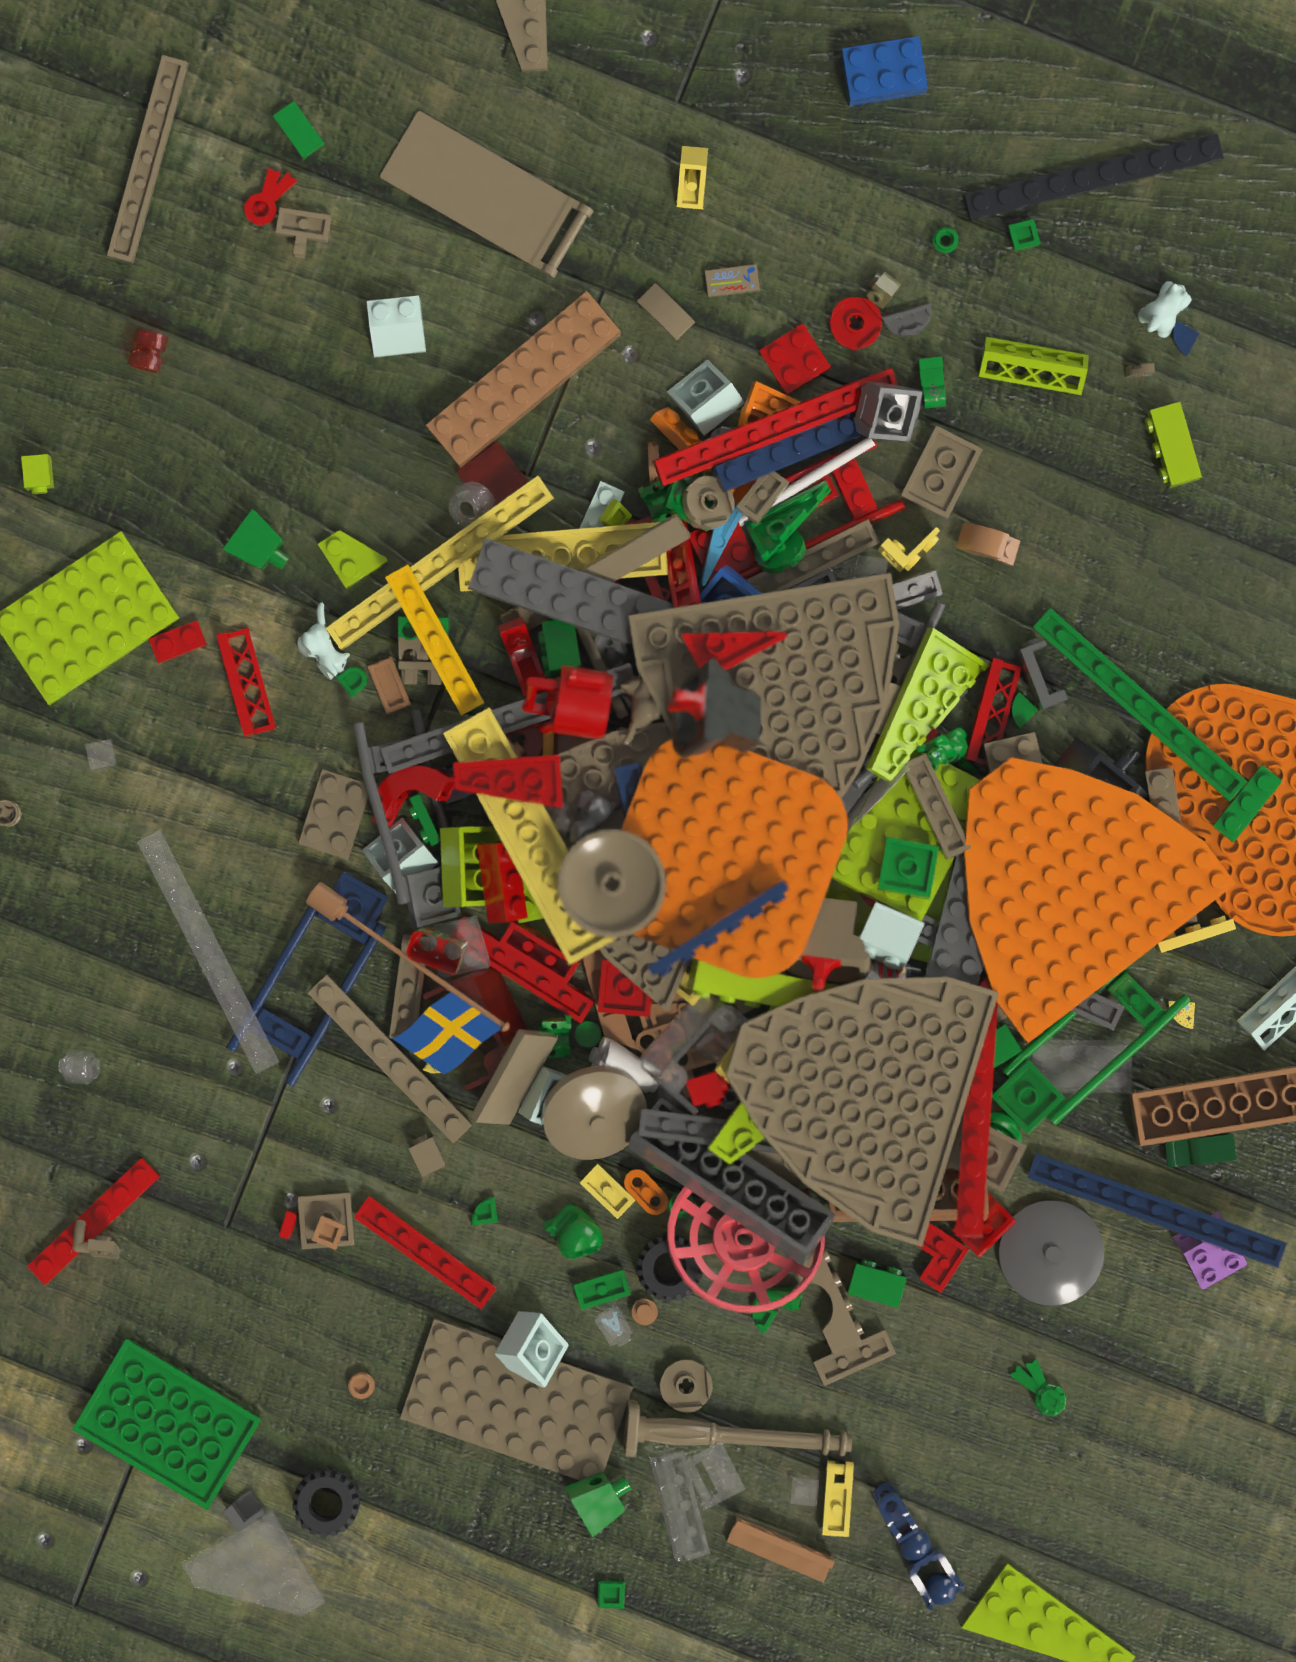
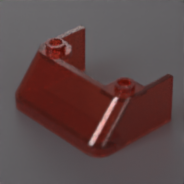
(494, 996)

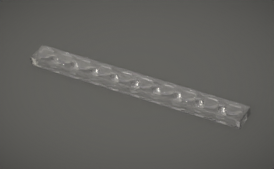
(208, 952)

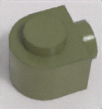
(882, 289)

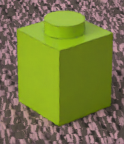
(37, 473)

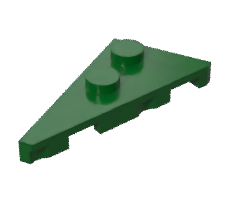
(785, 519)

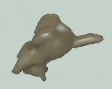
(643, 709)

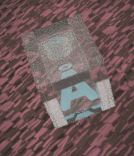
(614, 1326)

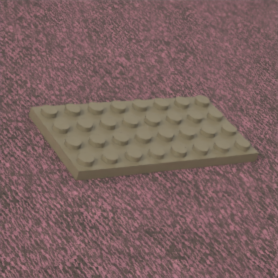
(475, 1398)

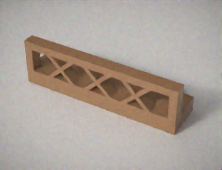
(780, 1549)

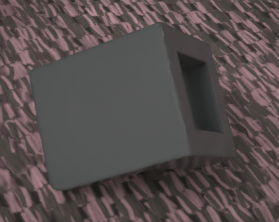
(244, 1510)

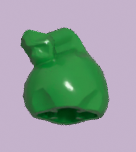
(575, 1232)

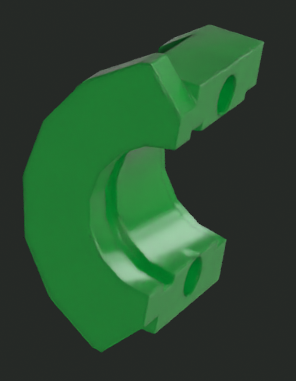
(655, 500)
(561, 1030)

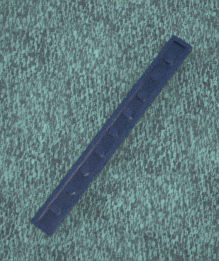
(1157, 1211)

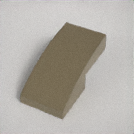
(666, 311)

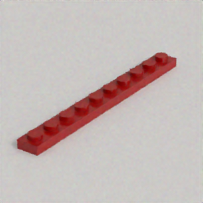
(765, 430)
(976, 1137)

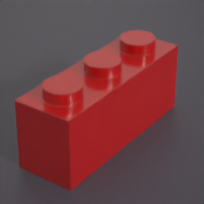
(501, 884)
(538, 951)

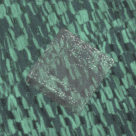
(101, 754)

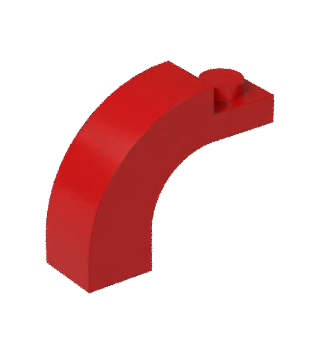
(521, 652)
(402, 783)

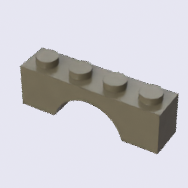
(839, 1328)

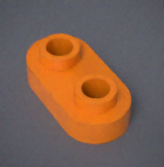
(646, 1191)

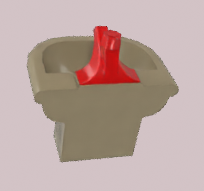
(832, 948)

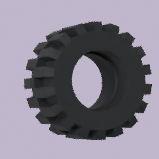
(652, 1283)
(326, 1479)

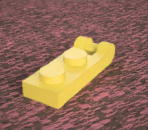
(837, 1499)

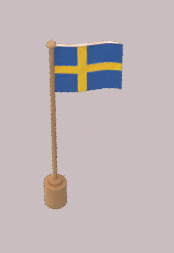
(448, 1027)

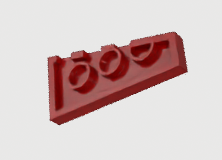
(517, 779)

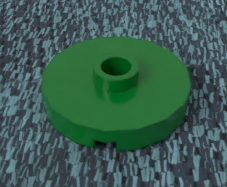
(787, 555)

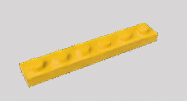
(434, 640)

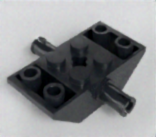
(1091, 763)

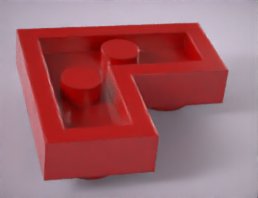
(946, 1257)

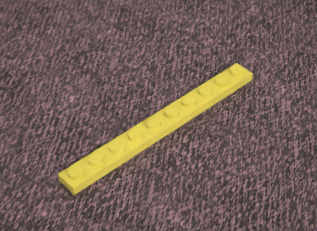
(443, 560)

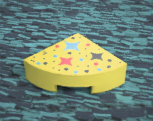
(1186, 1015)

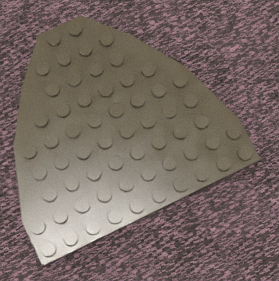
(817, 687)
(866, 1090)

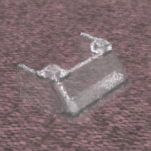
(662, 1055)

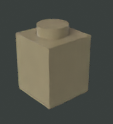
(427, 1155)

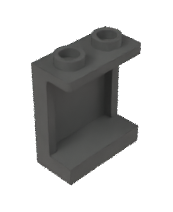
(1034, 677)

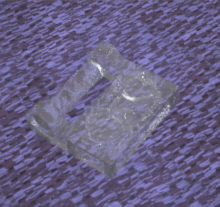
(720, 1472)

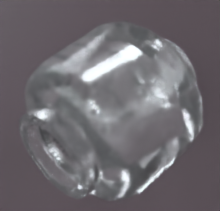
(79, 1067)

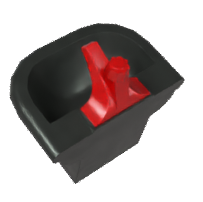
(713, 712)

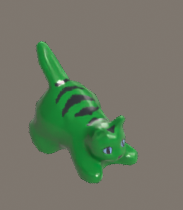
(948, 749)

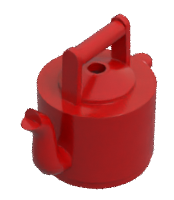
(575, 702)

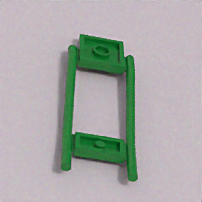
(1032, 1098)

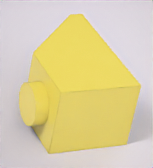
(692, 177)

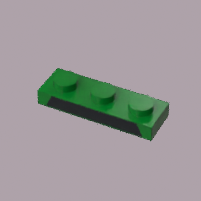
(1247, 803)

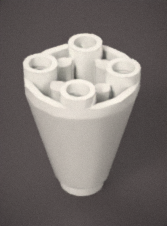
(616, 1056)

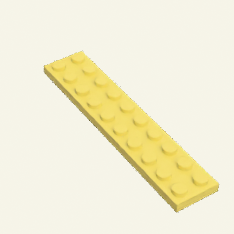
(526, 834)

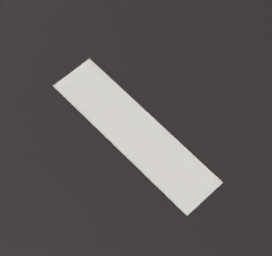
(878, 791)

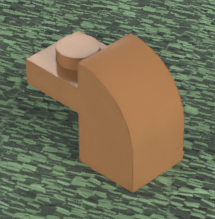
(988, 543)

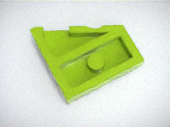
(350, 558)

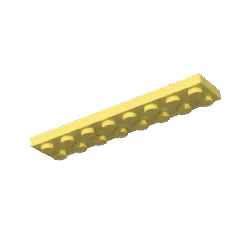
(575, 548)

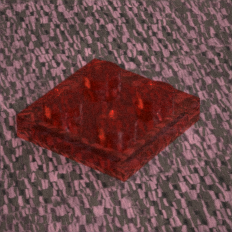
(495, 472)

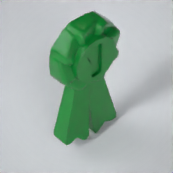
(1049, 1398)

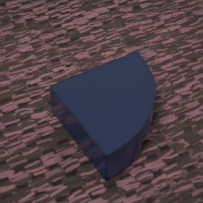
(1184, 337)

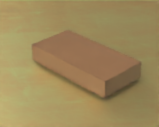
(389, 685)

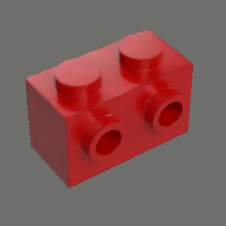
(708, 1089)

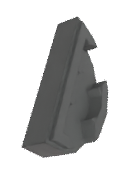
(908, 321)

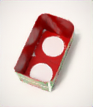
(424, 957)

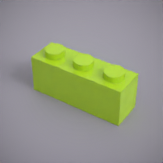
(1173, 445)

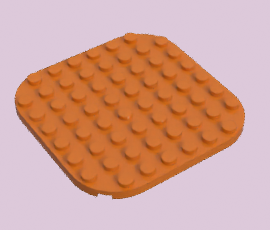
(728, 834)

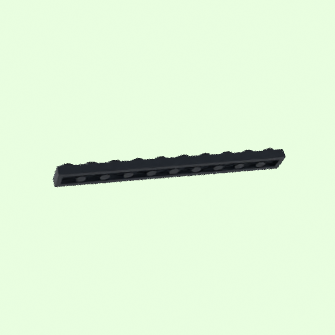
(1093, 177)

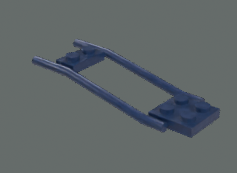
(365, 906)

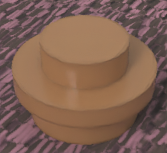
(644, 1311)

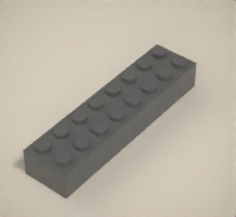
(741, 1191)

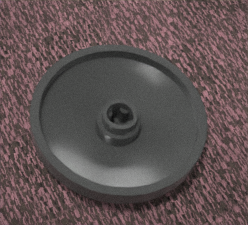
(1051, 1252)

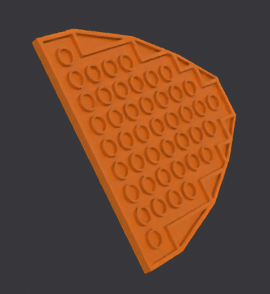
(1073, 885)

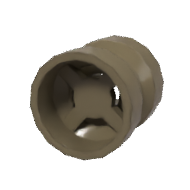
(6, 809)

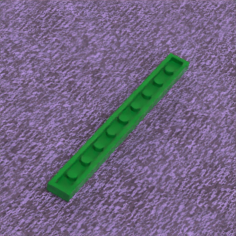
(1140, 705)

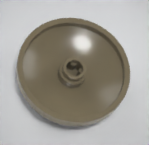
(612, 883)
(593, 1112)

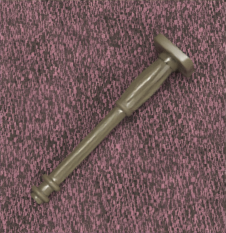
(692, 1432)

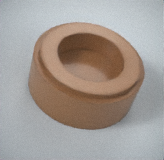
(361, 1385)

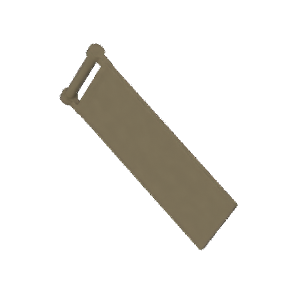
(483, 192)

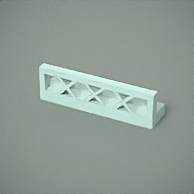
(1269, 1010)

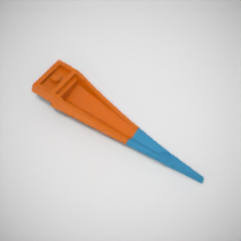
(759, 403)

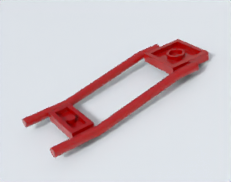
(853, 491)

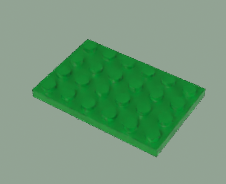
(167, 1424)

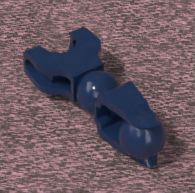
(916, 1547)

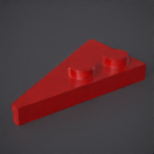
(729, 647)

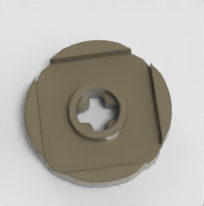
(694, 506)
(674, 1376)

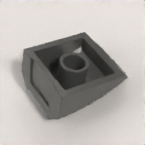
(888, 411)

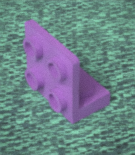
(1207, 1261)

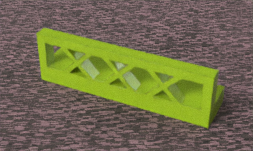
(1035, 360)

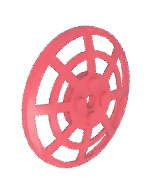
(734, 1257)

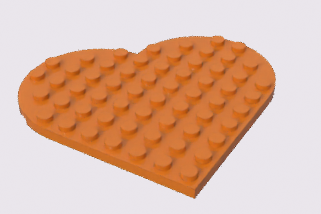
(1245, 732)

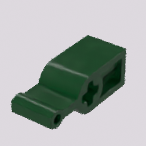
(1201, 1150)

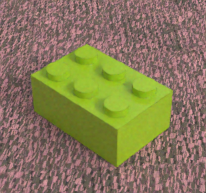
(461, 865)

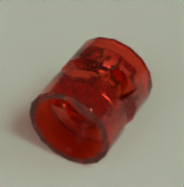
(147, 350)

